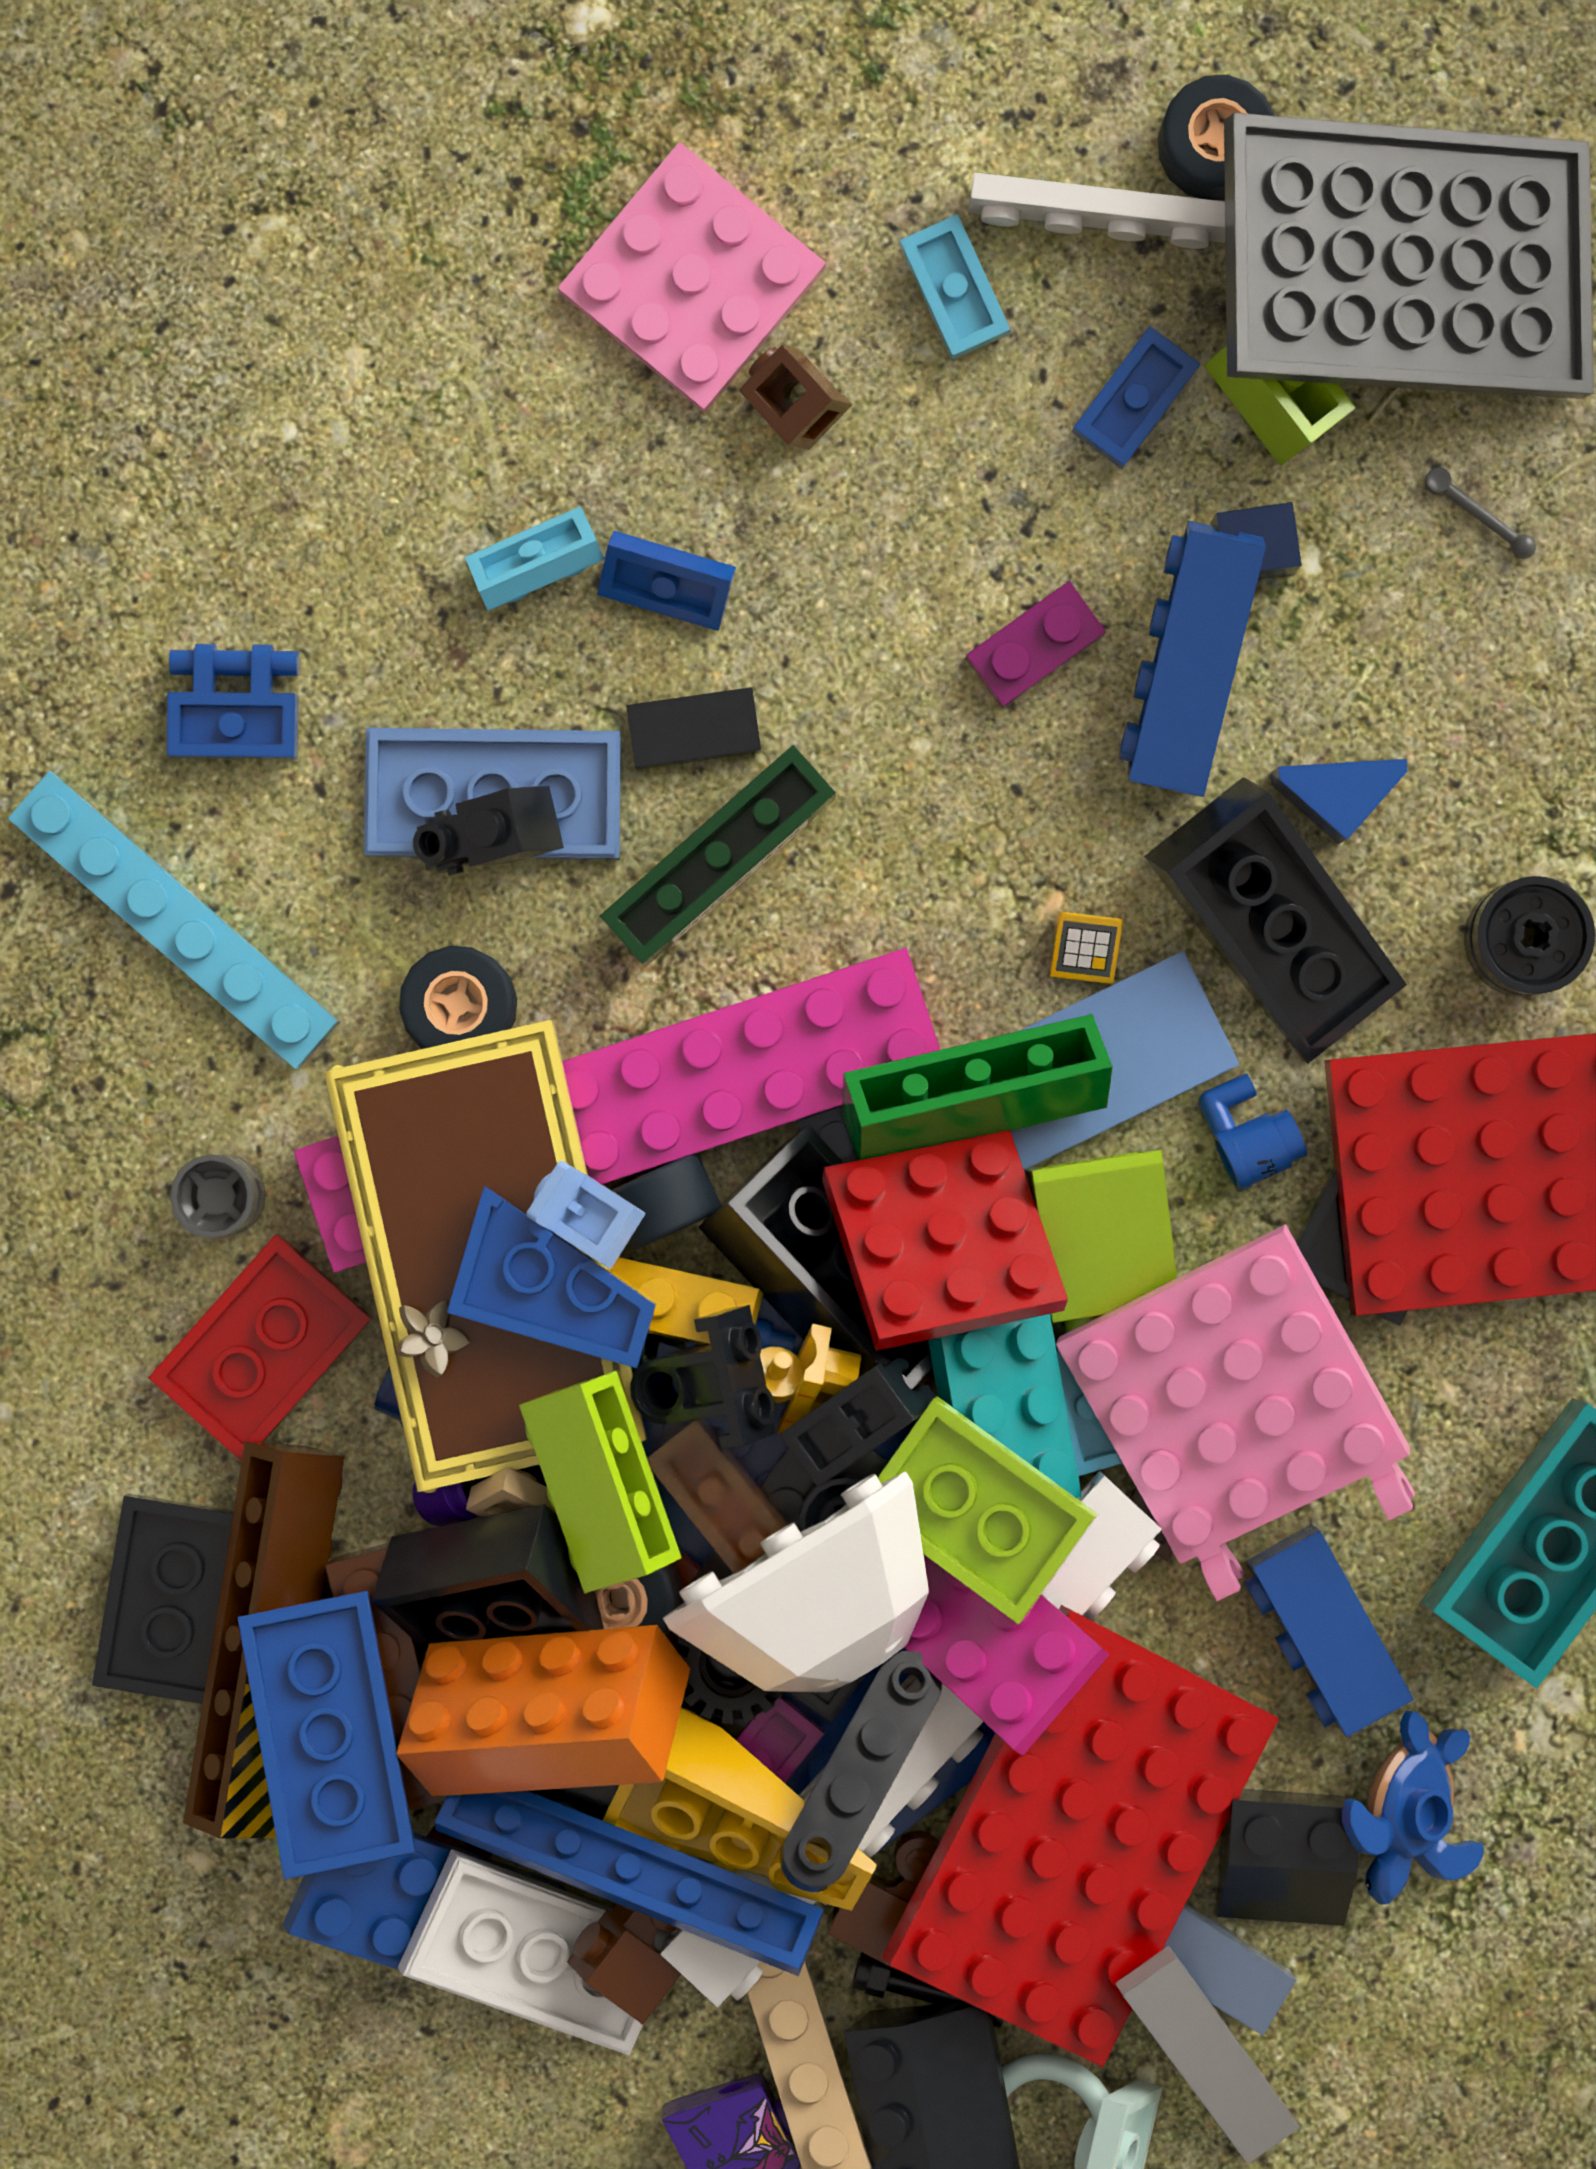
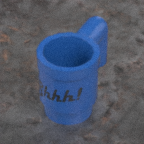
(1255, 1147)

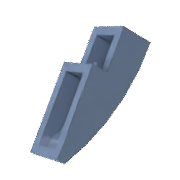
(1229, 1970)

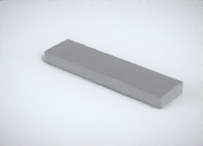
(1207, 2054)

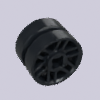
(1559, 948)

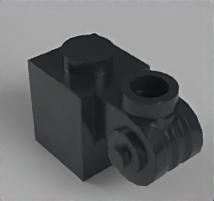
(490, 831)

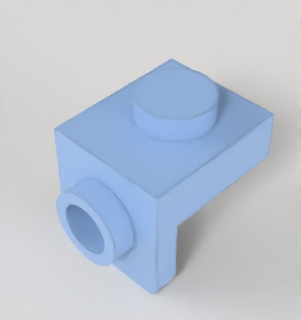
(584, 1213)

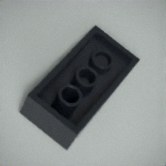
(1276, 918)

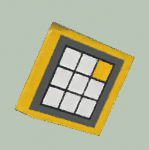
(1085, 947)

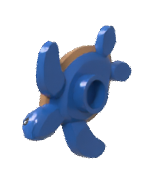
(1411, 1812)

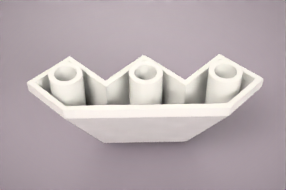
(820, 1598)

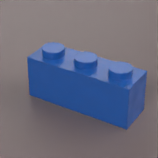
(1326, 1632)

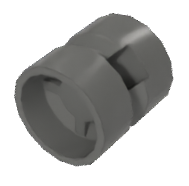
(217, 1195)

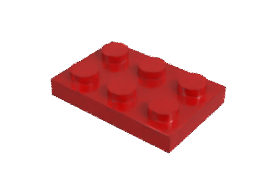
(260, 1346)

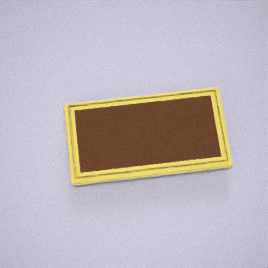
(417, 1151)

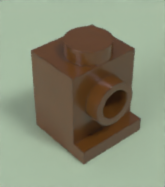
(770, 389)

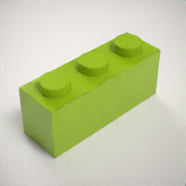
(600, 1482)

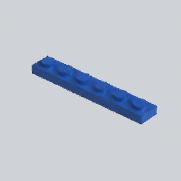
(636, 1874)

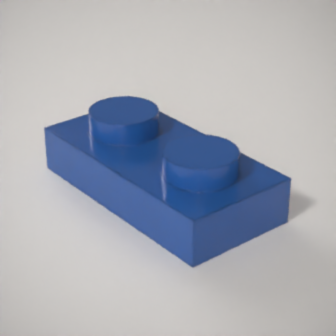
(1136, 397)
(666, 580)

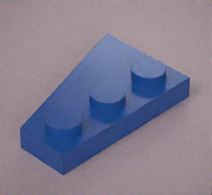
(545, 1288)

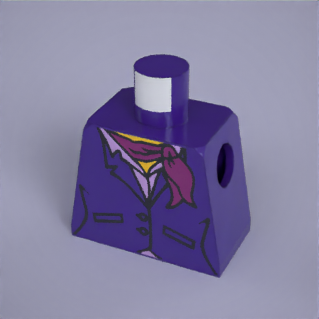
(732, 2127)

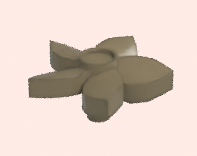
(429, 1337)

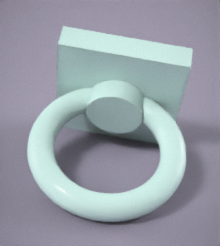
(1119, 2121)

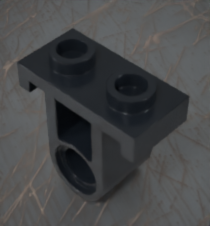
(711, 1380)

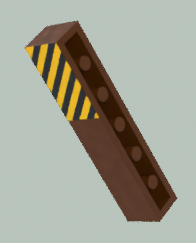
(271, 1563)

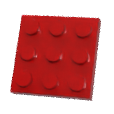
(943, 1240)

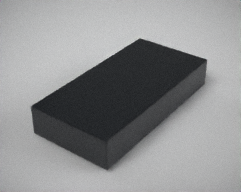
(693, 728)

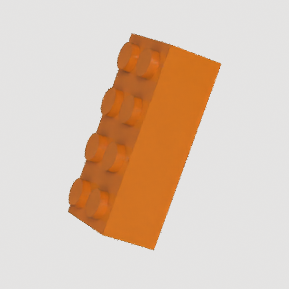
(545, 1711)

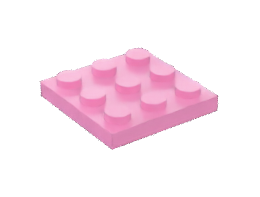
(692, 277)

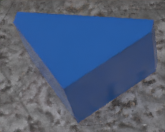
(1338, 793)

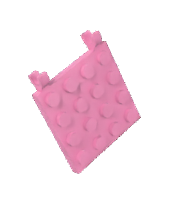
(1236, 1401)

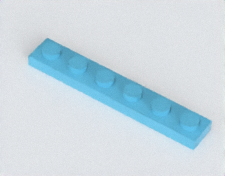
(173, 920)

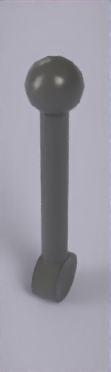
(1439, 482)

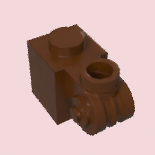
(883, 1901)
(623, 1962)

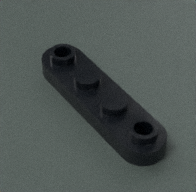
(859, 1773)

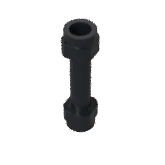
(876, 1978)

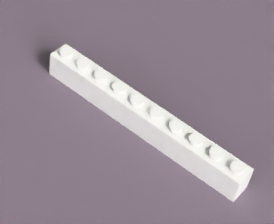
(1115, 1540)

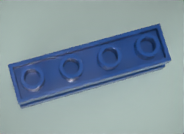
(1194, 658)

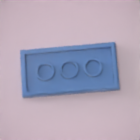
(430, 770)
(1159, 1045)

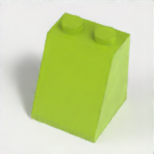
(1105, 1230)

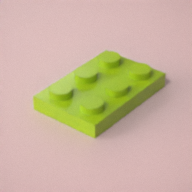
(987, 1510)

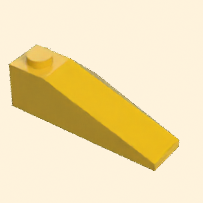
(727, 1811)

